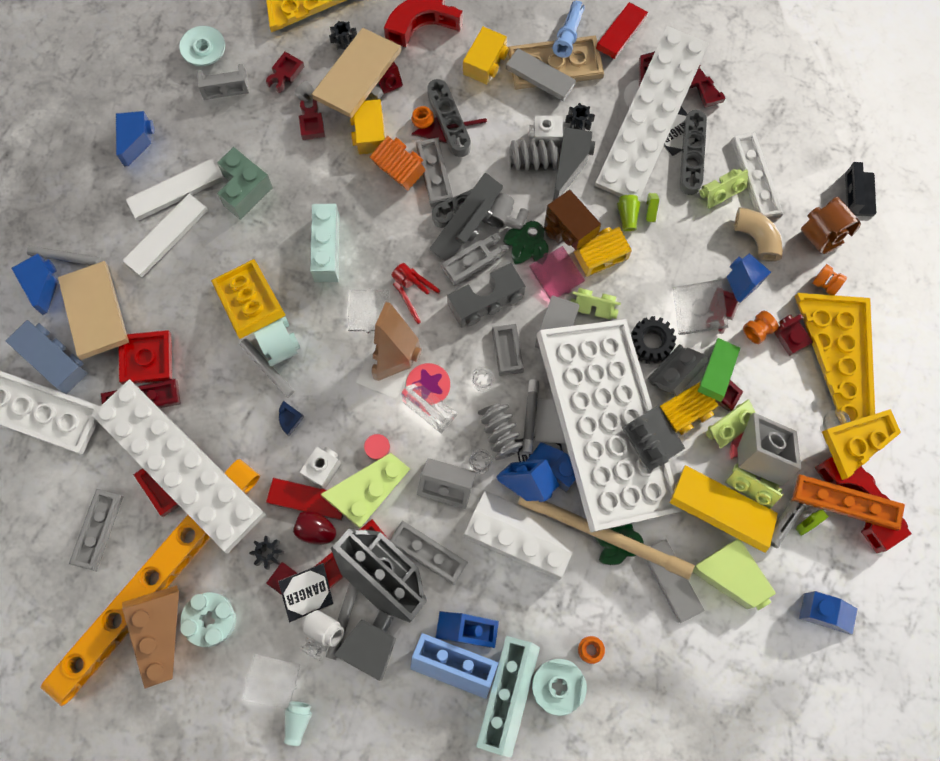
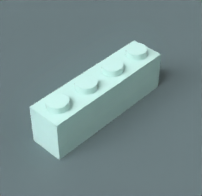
(508, 697)

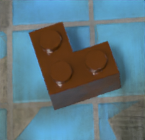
(570, 221)

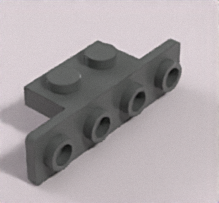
(467, 218)

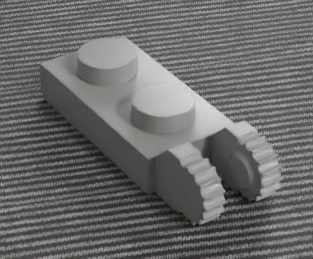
(473, 259)

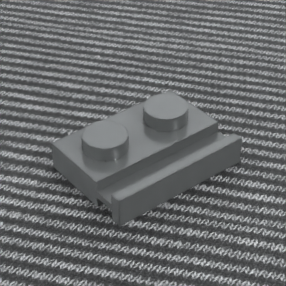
(678, 369)

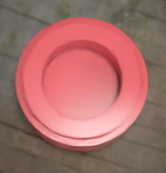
(377, 446)

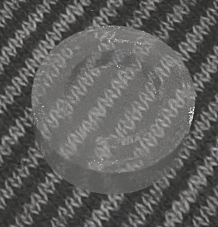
(835, 418)

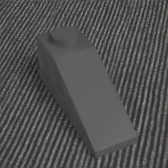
(573, 157)

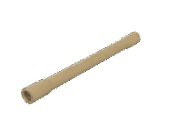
(669, 562)

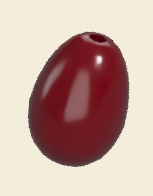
(314, 528)

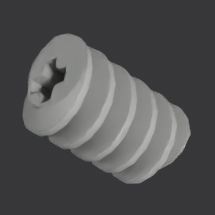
(533, 154)
(500, 430)

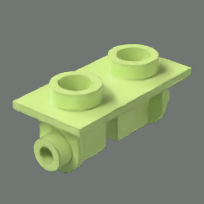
(730, 185)
(604, 305)
(731, 425)
(761, 490)

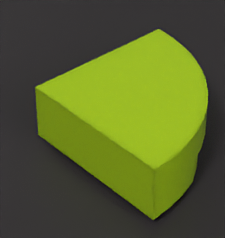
(652, 202)
(811, 522)

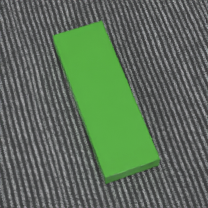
(719, 369)

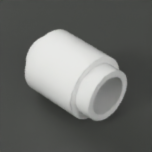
(323, 628)

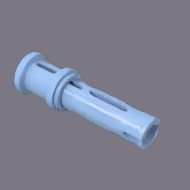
(567, 34)

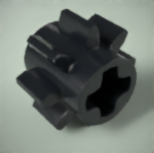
(342, 34)
(580, 117)
(262, 547)

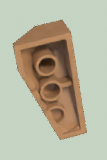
(395, 344)

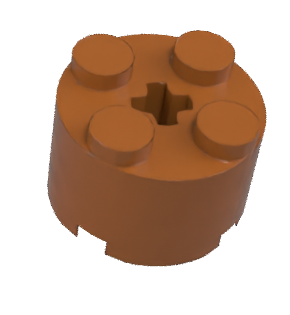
(830, 225)

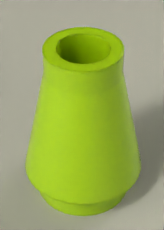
(628, 210)

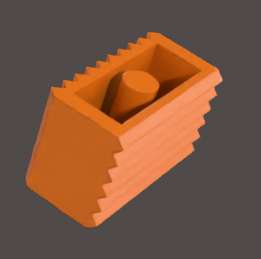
(397, 162)

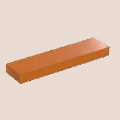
(848, 502)

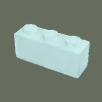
(325, 243)

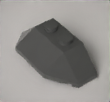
(380, 572)

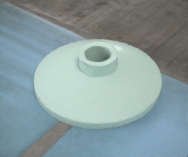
(199, 39)

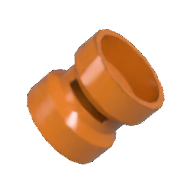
(834, 282)
(760, 327)

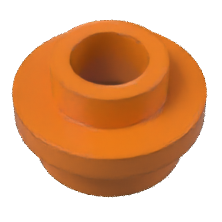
(422, 117)
(599, 646)

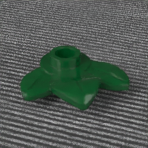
(525, 245)
(614, 555)

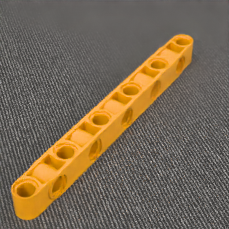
(102, 636)

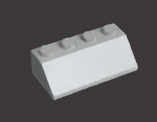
(522, 535)

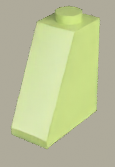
(736, 575)

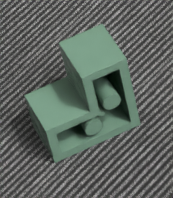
(245, 185)

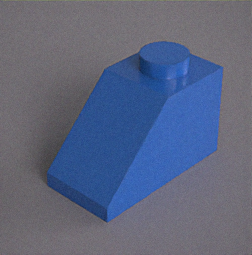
(132, 135)
(746, 276)
(37, 281)
(558, 462)
(530, 479)
(828, 612)
(467, 629)

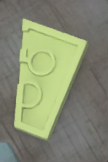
(367, 489)

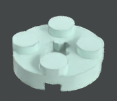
(192, 622)
(567, 700)

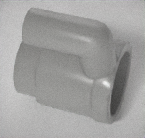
(501, 213)

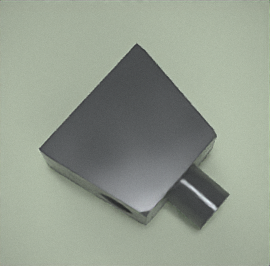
(369, 646)

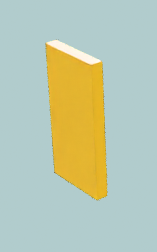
(247, 298)
(724, 508)

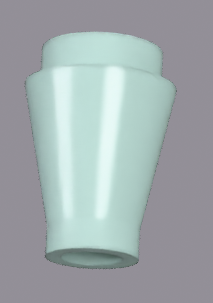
(296, 721)

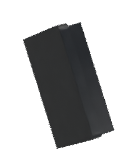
(860, 190)

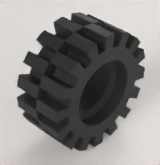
(658, 327)

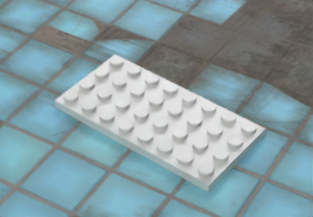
(596, 394)

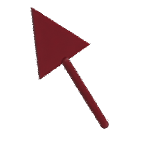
(435, 130)

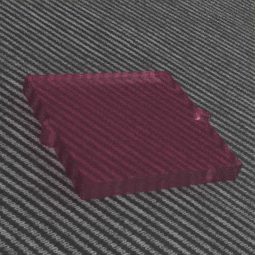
(557, 273)

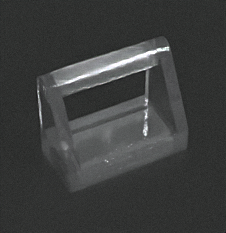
(428, 406)

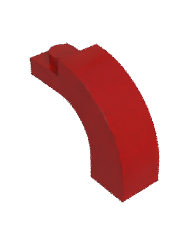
(417, 13)

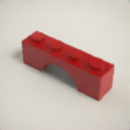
(879, 537)

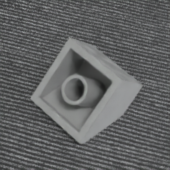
(769, 450)

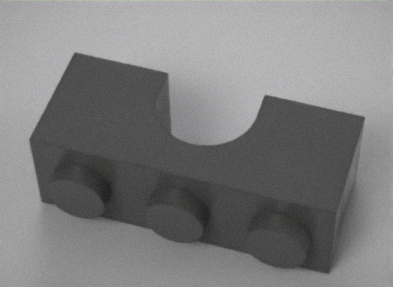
(470, 307)

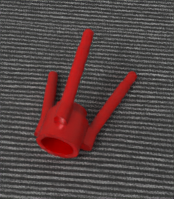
(407, 277)

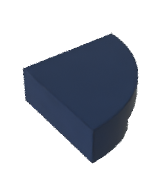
(289, 418)

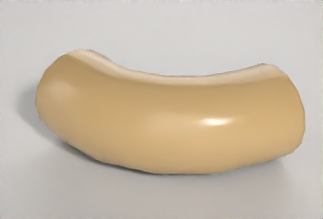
(763, 232)

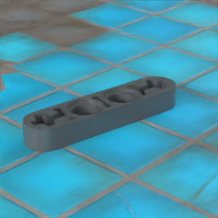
(446, 118)
(695, 152)

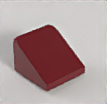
(731, 397)

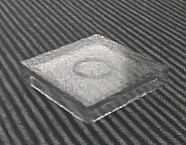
(700, 307)

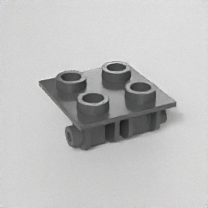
(653, 438)

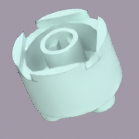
(276, 341)

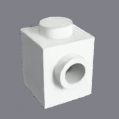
(547, 129)
(321, 467)

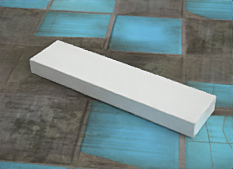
(759, 180)
(174, 190)
(165, 235)

